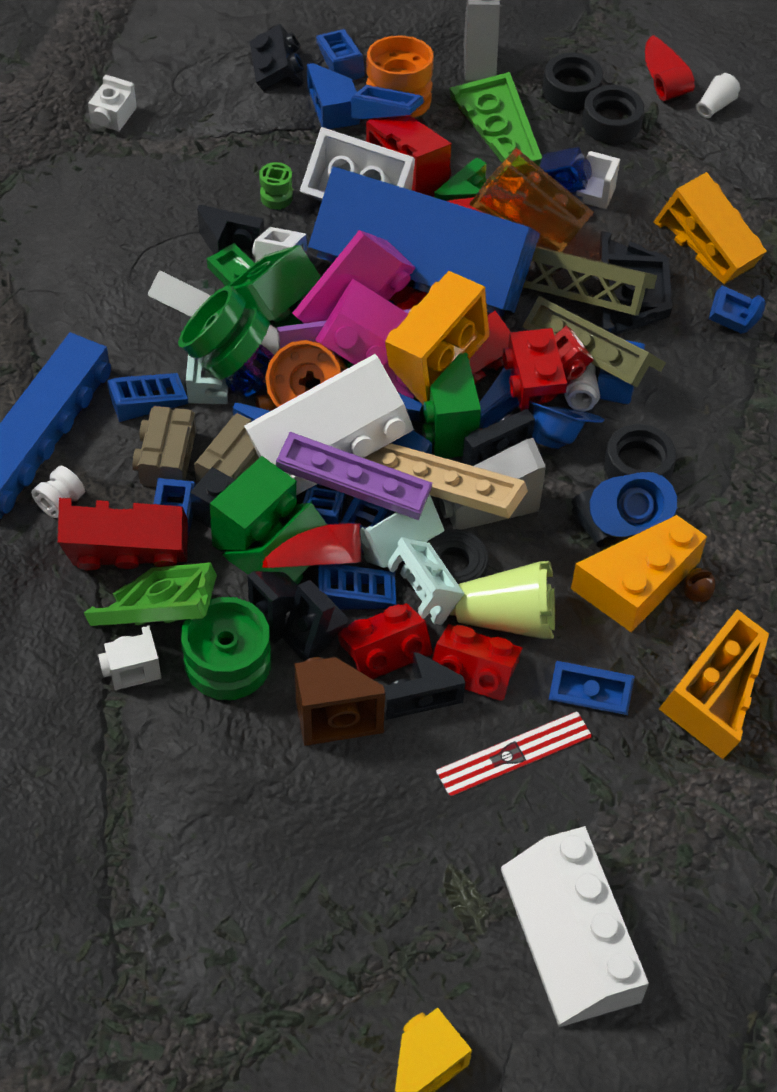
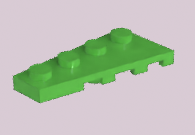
(497, 115)

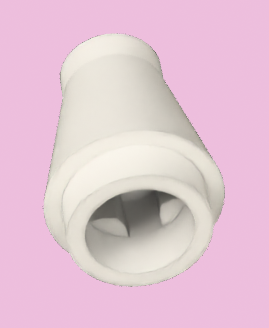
(720, 93)
(583, 391)

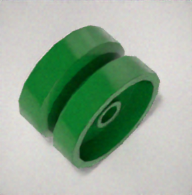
(224, 332)
(227, 649)

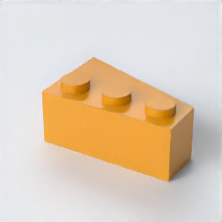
(711, 228)
(640, 571)
(718, 686)

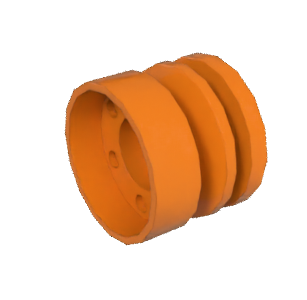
(402, 66)
(296, 365)

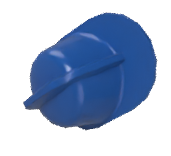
(559, 425)
(632, 503)

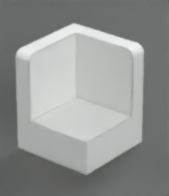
(603, 180)

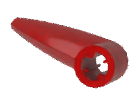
(670, 73)
(319, 547)

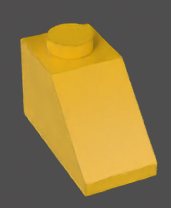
(430, 1053)

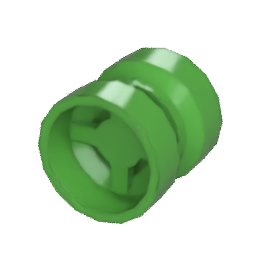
(276, 185)

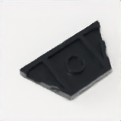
(656, 301)

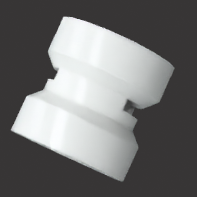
(62, 484)

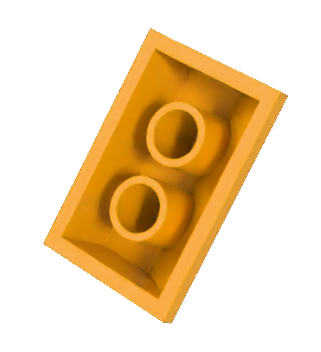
(436, 331)

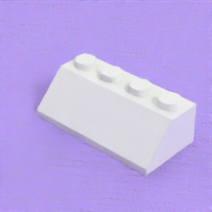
(350, 412)
(574, 928)

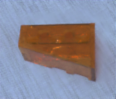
(532, 198)

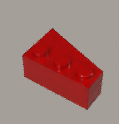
(414, 139)
(122, 535)

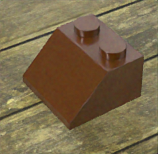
(337, 701)

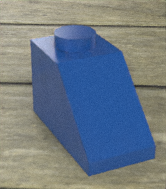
(331, 96)

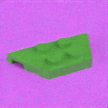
(160, 595)

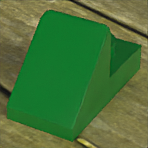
(464, 183)

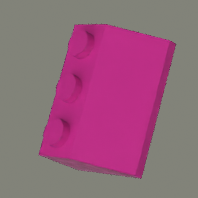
(364, 259)
(360, 328)

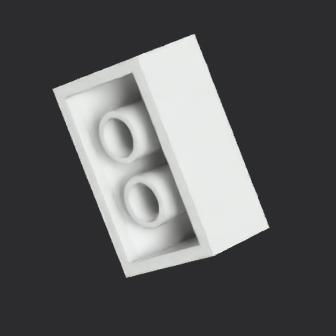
(357, 157)

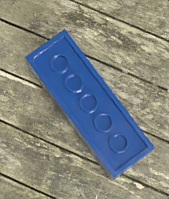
(428, 234)

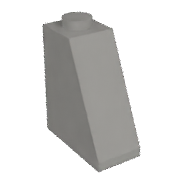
(481, 39)
(520, 462)

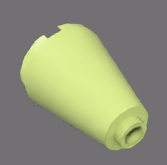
(511, 601)

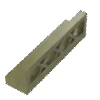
(590, 268)
(607, 349)

